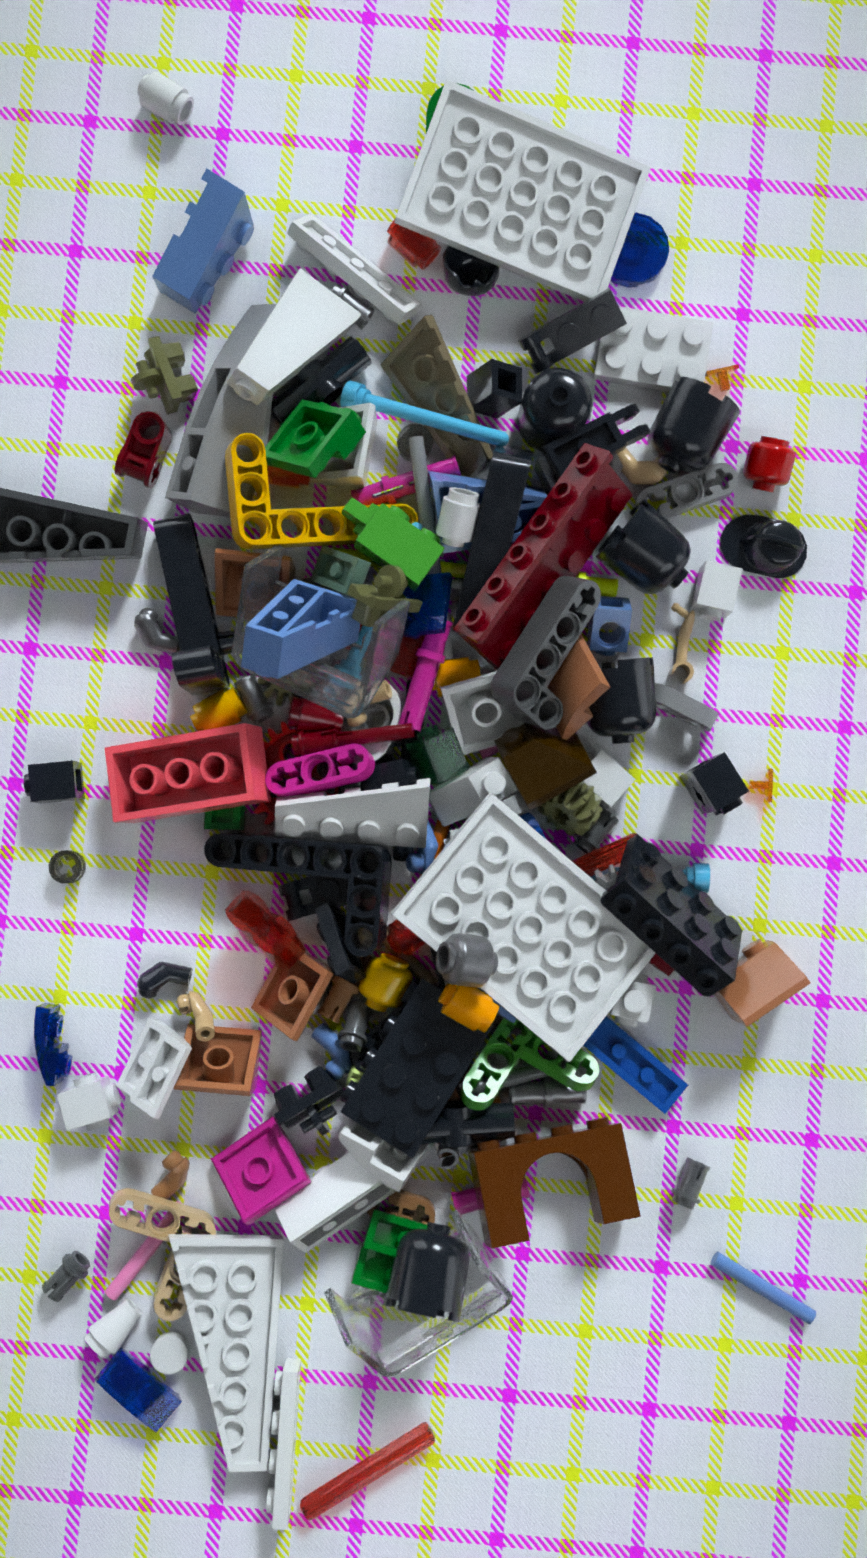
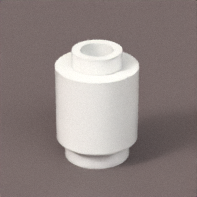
(165, 98)
(458, 517)

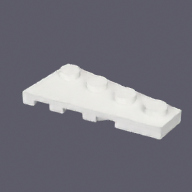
(377, 816)

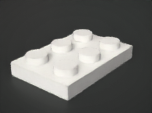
(654, 350)

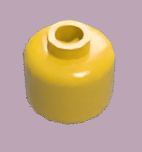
(385, 982)

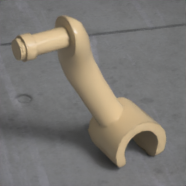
(683, 642)

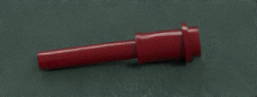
(313, 742)

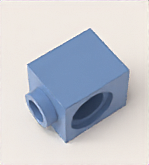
(610, 610)

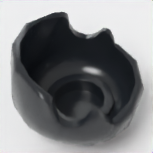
(468, 273)

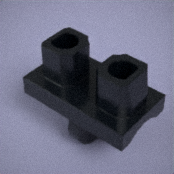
(296, 1109)

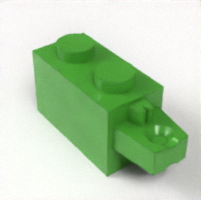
(392, 540)

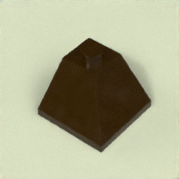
(543, 762)

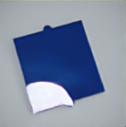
(432, 617)

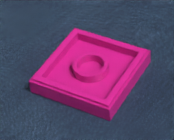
(260, 1171)

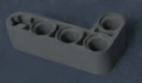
(541, 649)

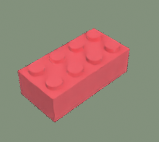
(187, 773)

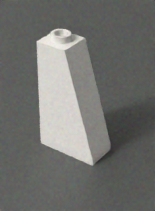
(295, 333)

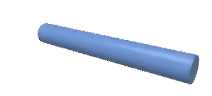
(763, 1288)

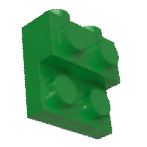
(313, 436)

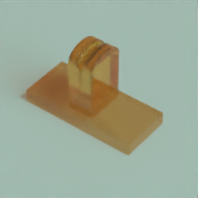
(722, 376)
(764, 785)

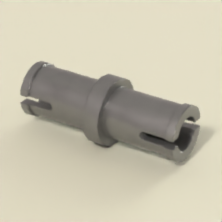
(544, 1092)

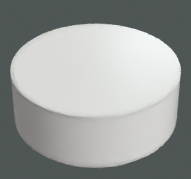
(169, 1352)

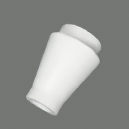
(112, 1329)

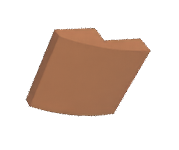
(577, 686)

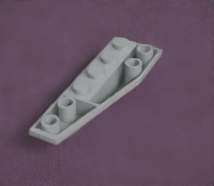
(215, 421)

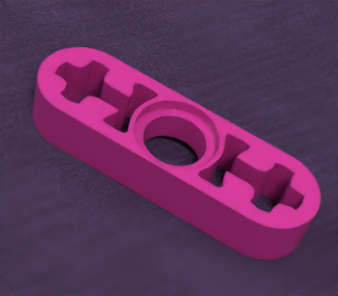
(343, 754)

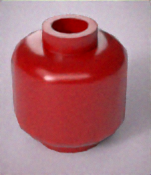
(769, 463)

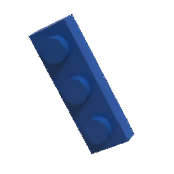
(635, 1065)

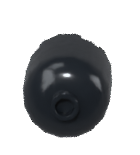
(553, 406)
(690, 426)
(647, 551)
(628, 703)
(429, 1273)

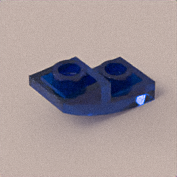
(51, 1055)
(138, 1390)

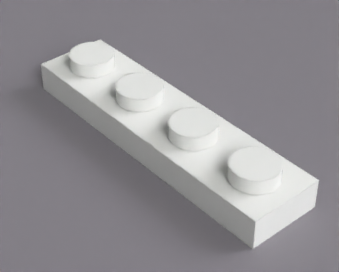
(354, 268)
(282, 1459)

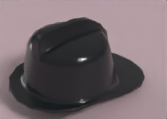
(764, 546)

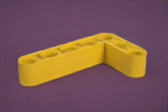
(270, 519)

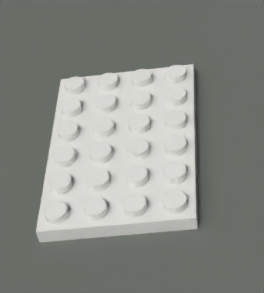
(522, 193)
(554, 940)

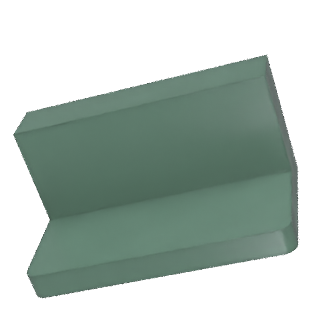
(339, 570)

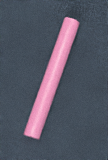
(137, 1261)

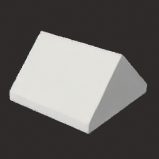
(354, 470)
(475, 713)

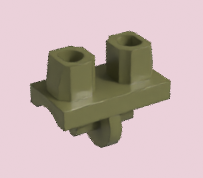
(158, 377)
(379, 598)

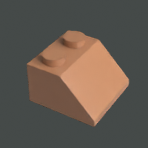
(761, 982)

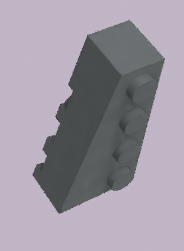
(57, 530)

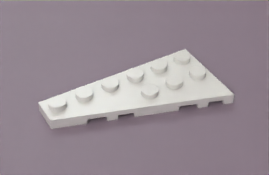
(234, 1315)

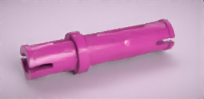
(366, 497)
(424, 676)

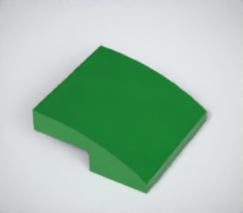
(379, 1249)

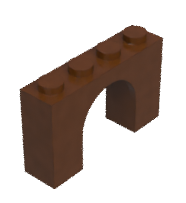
(501, 1169)

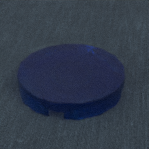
(642, 253)

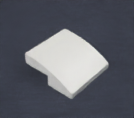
(154, 1067)
(379, 1156)

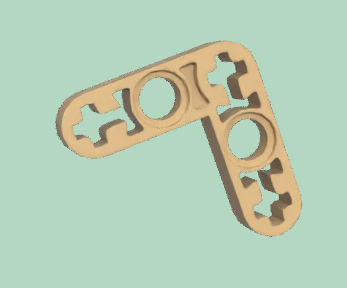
(132, 1223)

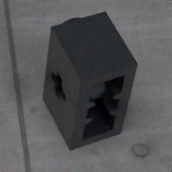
(715, 785)

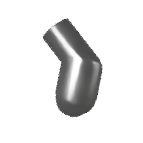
(151, 635)

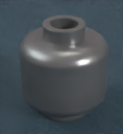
(466, 960)

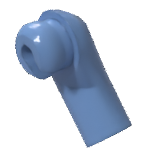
(425, 856)
(340, 1058)

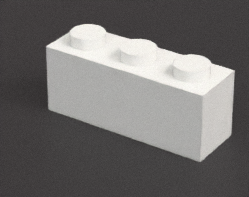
(330, 1202)

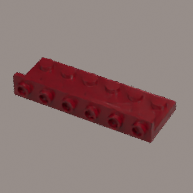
(550, 546)

